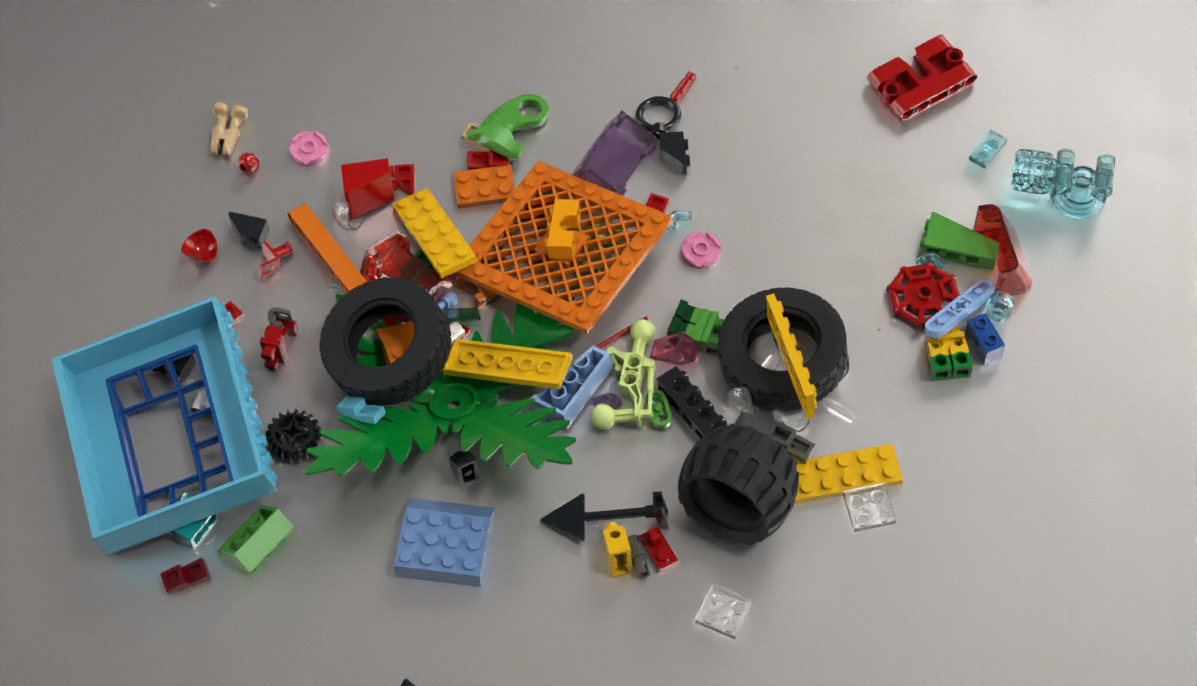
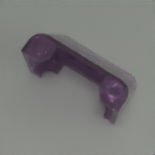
(616, 153)

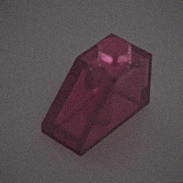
(675, 349)

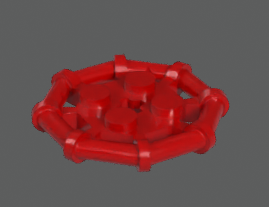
(915, 286)

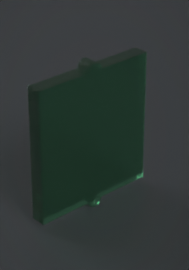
(462, 314)

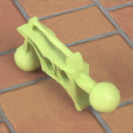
(603, 415)

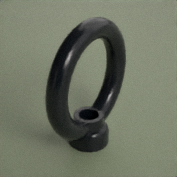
(658, 127)

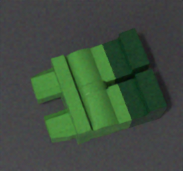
(697, 324)

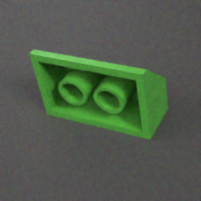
(256, 538)

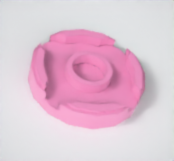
(308, 148)
(701, 250)

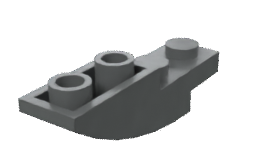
(796, 446)

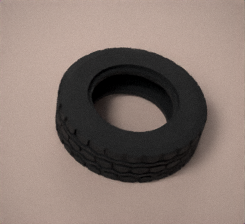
(363, 308)
(805, 313)

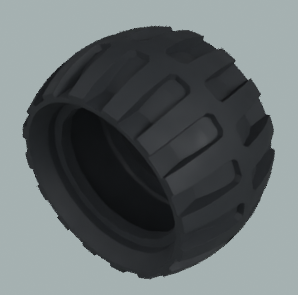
(738, 484)

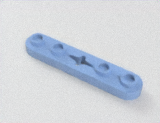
(959, 309)

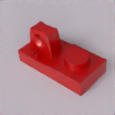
(658, 549)

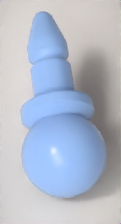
(448, 301)

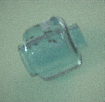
(1000, 306)

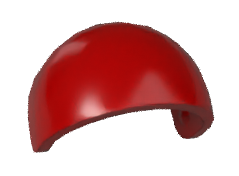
(200, 246)

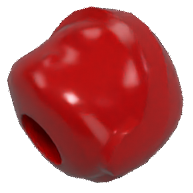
(248, 163)

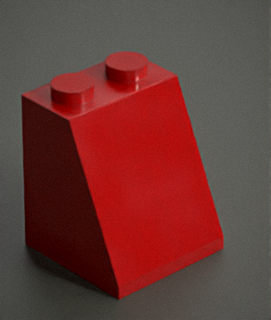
(367, 185)

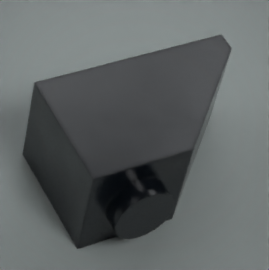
(249, 229)
(464, 467)

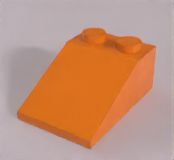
(395, 340)

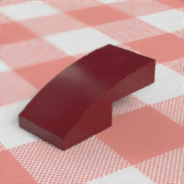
(183, 577)

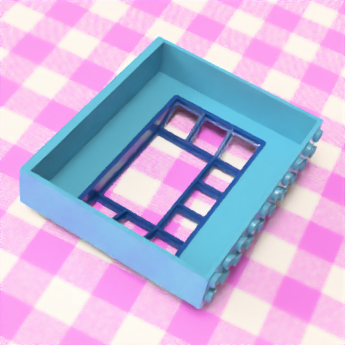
(103, 439)

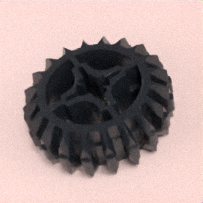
(284, 430)

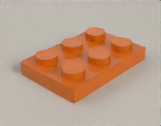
(483, 186)

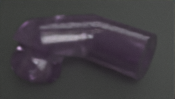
(608, 399)

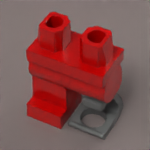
(277, 337)

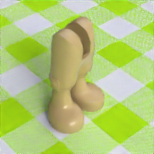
(219, 132)

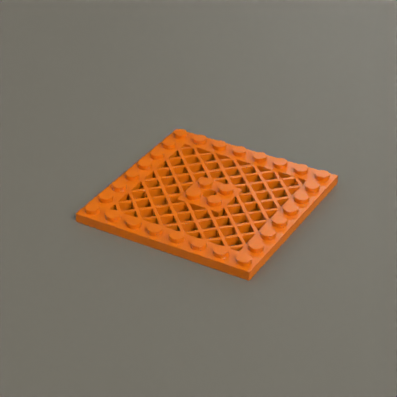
(579, 314)

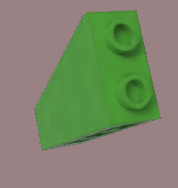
(958, 243)

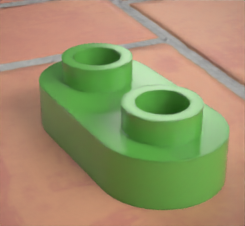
(660, 410)

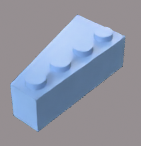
(578, 386)

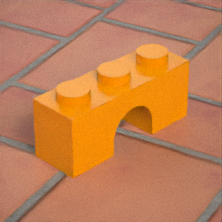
(561, 242)

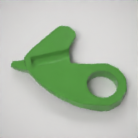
(498, 126)

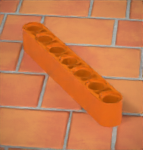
(326, 248)

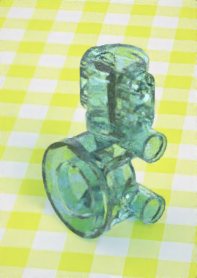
(1074, 191)

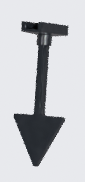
(572, 516)

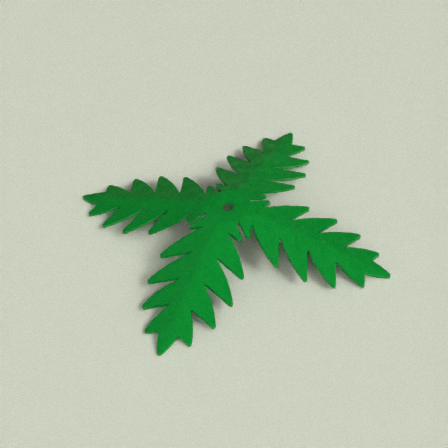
(477, 420)

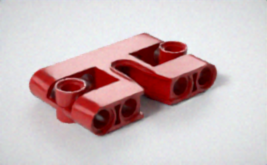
(908, 92)

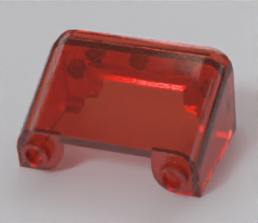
(392, 259)
(1013, 269)

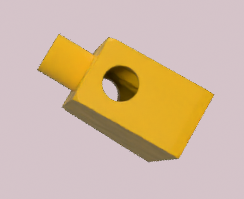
(617, 543)

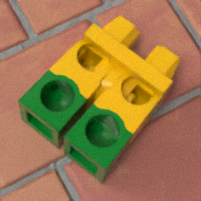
(949, 356)

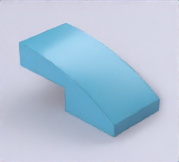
(357, 409)

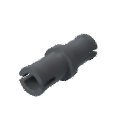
(638, 556)

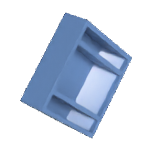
(444, 542)

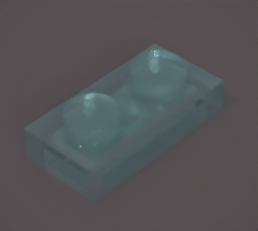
(987, 149)

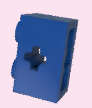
(985, 338)

